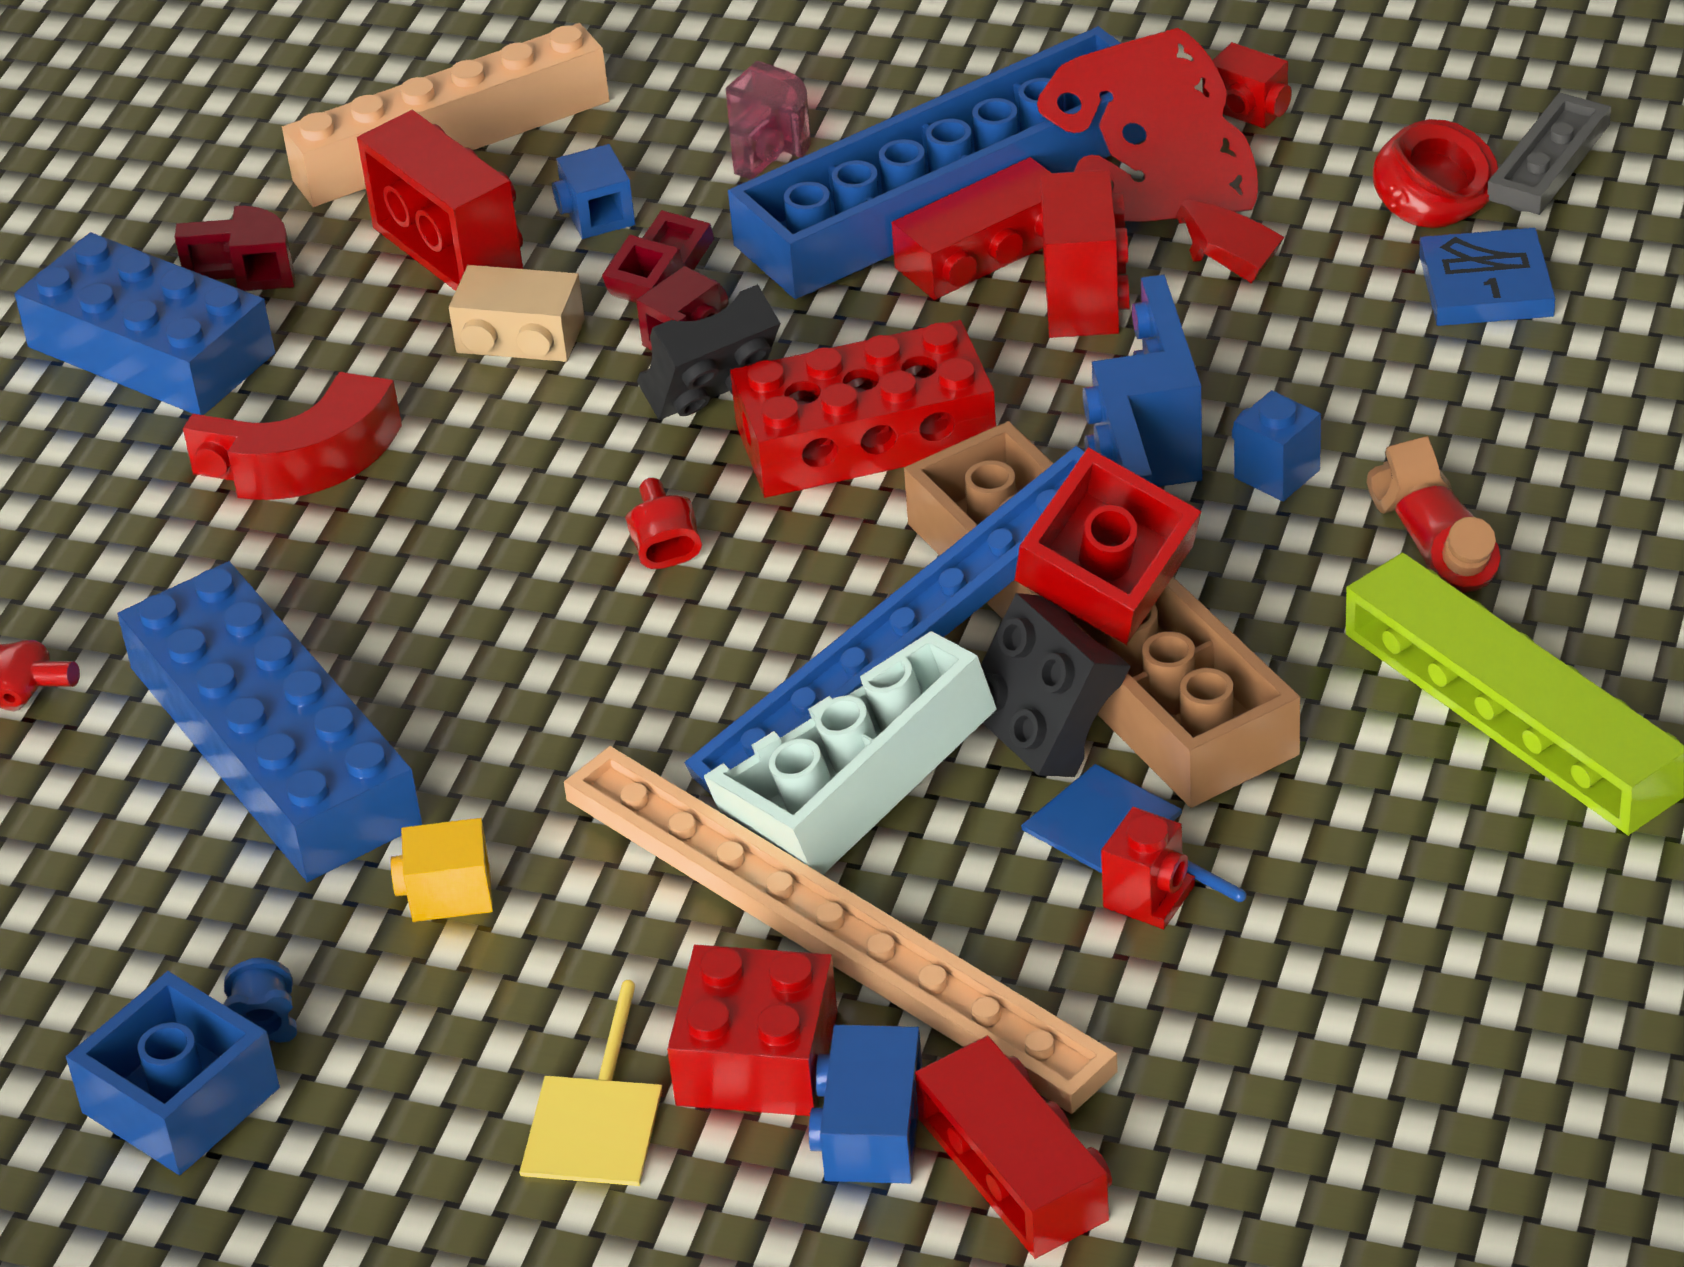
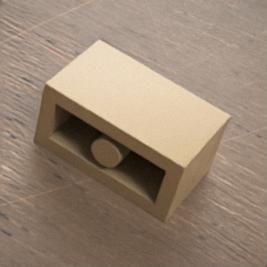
(517, 313)

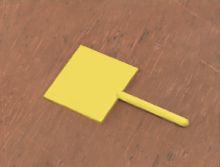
(591, 1125)

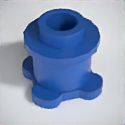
(261, 993)

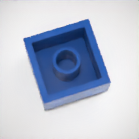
(173, 1072)

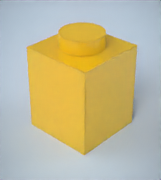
(444, 870)

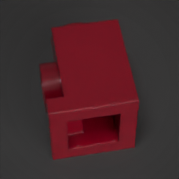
(679, 297)

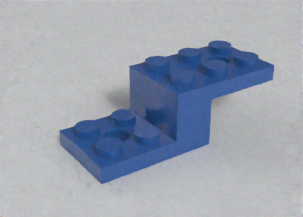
(1150, 402)

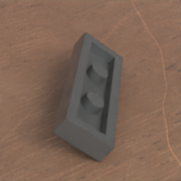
(1549, 153)

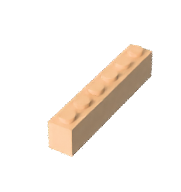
(471, 102)

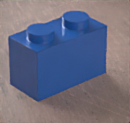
(868, 1104)

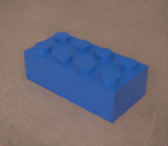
(145, 323)

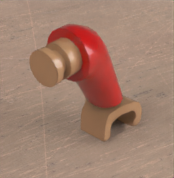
(1443, 529)

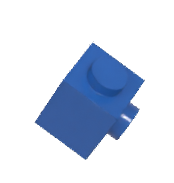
(594, 191)
(1277, 445)

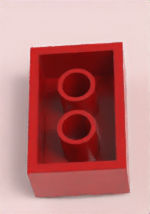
(438, 199)

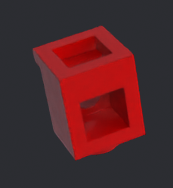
(1254, 84)
(1145, 869)

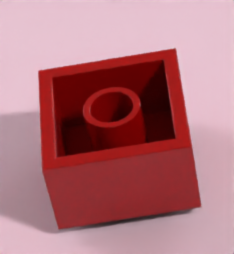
(1083, 253)
(1107, 545)
(752, 1029)

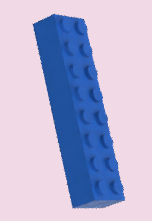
(837, 204)

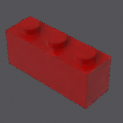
(971, 230)
(1013, 1146)

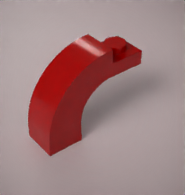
(304, 452)

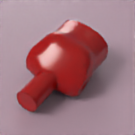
(663, 527)
(26, 667)

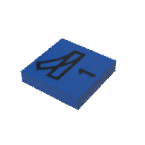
(1486, 276)

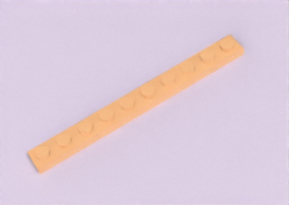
(832, 920)

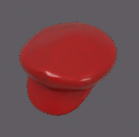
(1434, 173)

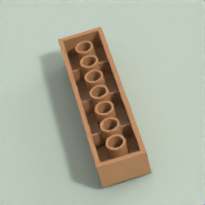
(1194, 693)

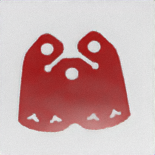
(1180, 124)

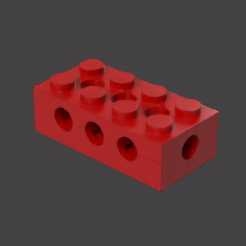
(906, 403)

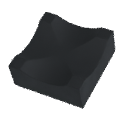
(696, 356)
(1047, 684)

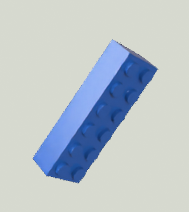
(270, 720)

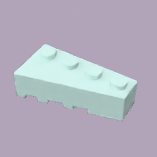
(857, 753)

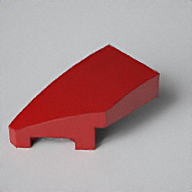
(1228, 238)

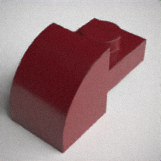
(246, 248)
(663, 250)

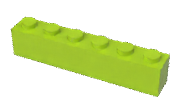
(1517, 693)

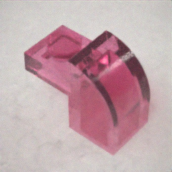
(766, 118)

